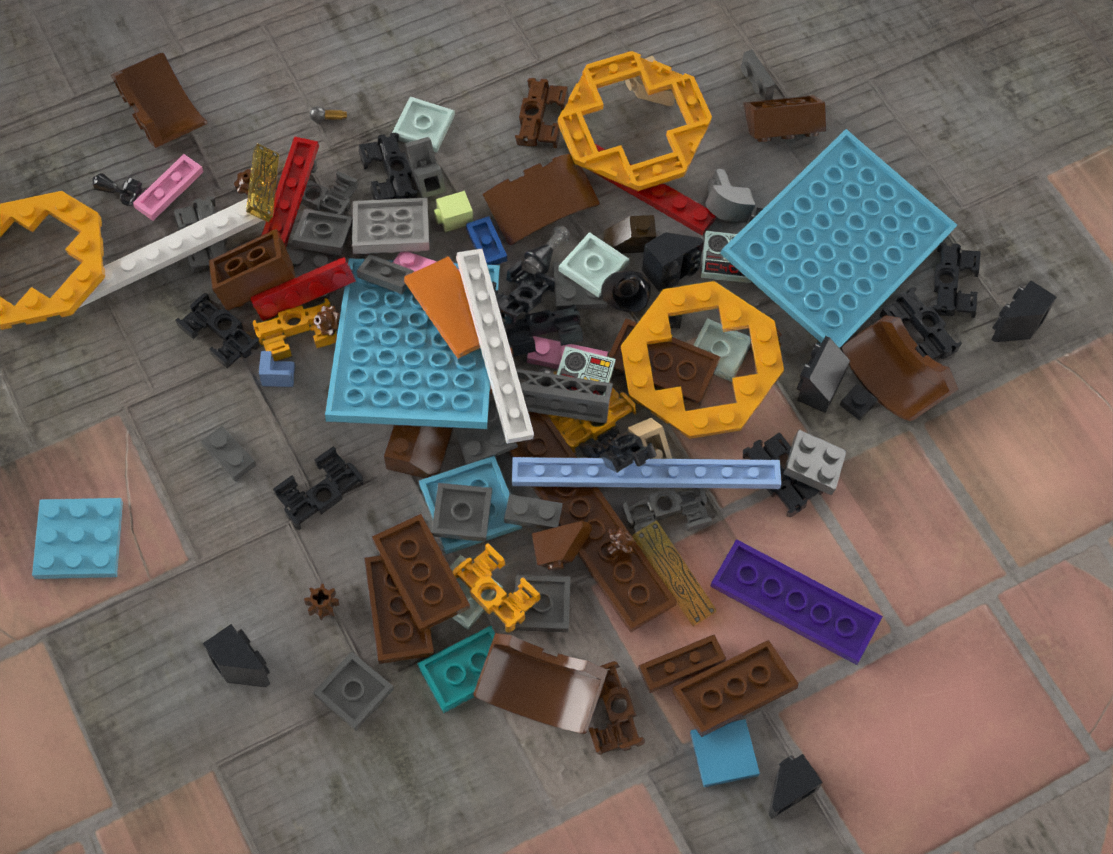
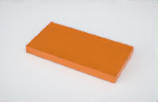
(444, 300)

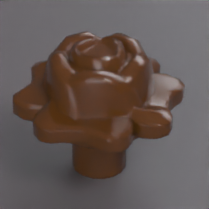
(242, 182)
(327, 320)
(620, 541)

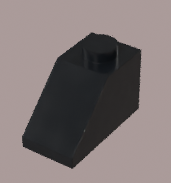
(792, 784)

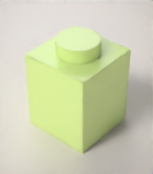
(453, 211)

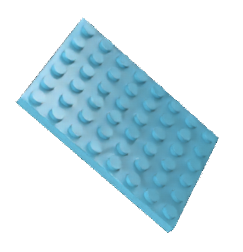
(838, 240)
(398, 366)

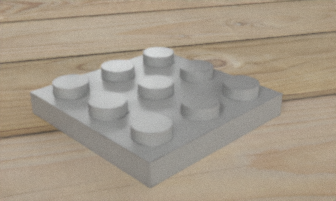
(390, 226)

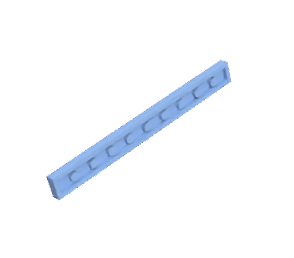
(652, 474)

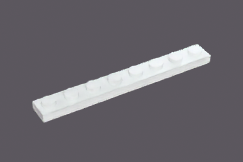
(173, 248)
(494, 346)

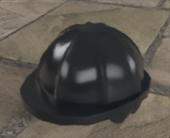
(626, 291)

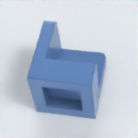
(275, 372)

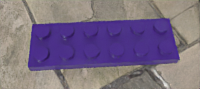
(796, 601)

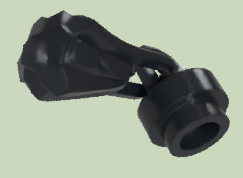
(103, 183)

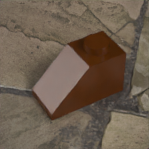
(560, 544)

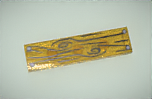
(262, 183)
(674, 573)

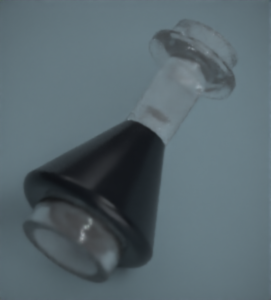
(539, 258)

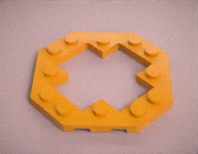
(613, 161)
(86, 248)
(734, 315)

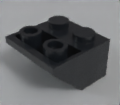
(671, 259)
(1024, 314)
(822, 375)
(236, 659)

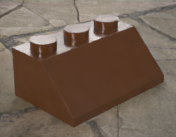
(785, 117)
(250, 269)
(417, 449)

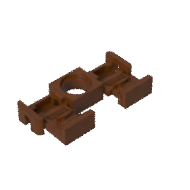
(533, 126)
(619, 731)

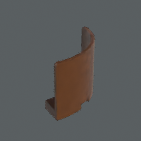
(158, 100)
(540, 197)
(895, 372)
(540, 685)

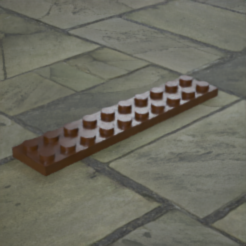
(624, 578)

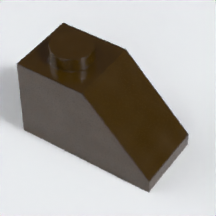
(631, 234)

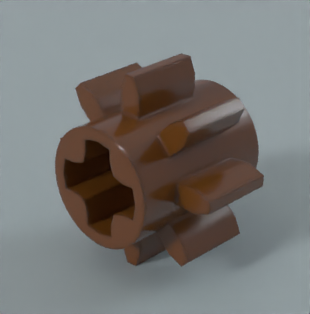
(315, 599)

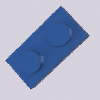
(485, 237)

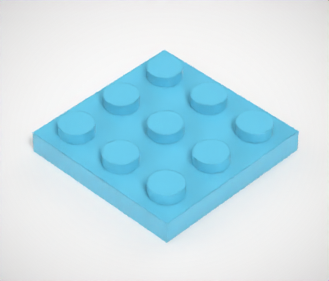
(480, 474)
(77, 538)

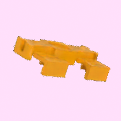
(273, 329)
(577, 433)
(478, 579)

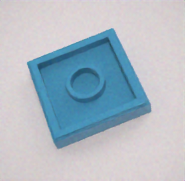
(725, 754)

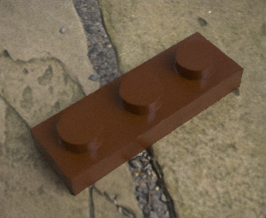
(682, 663)

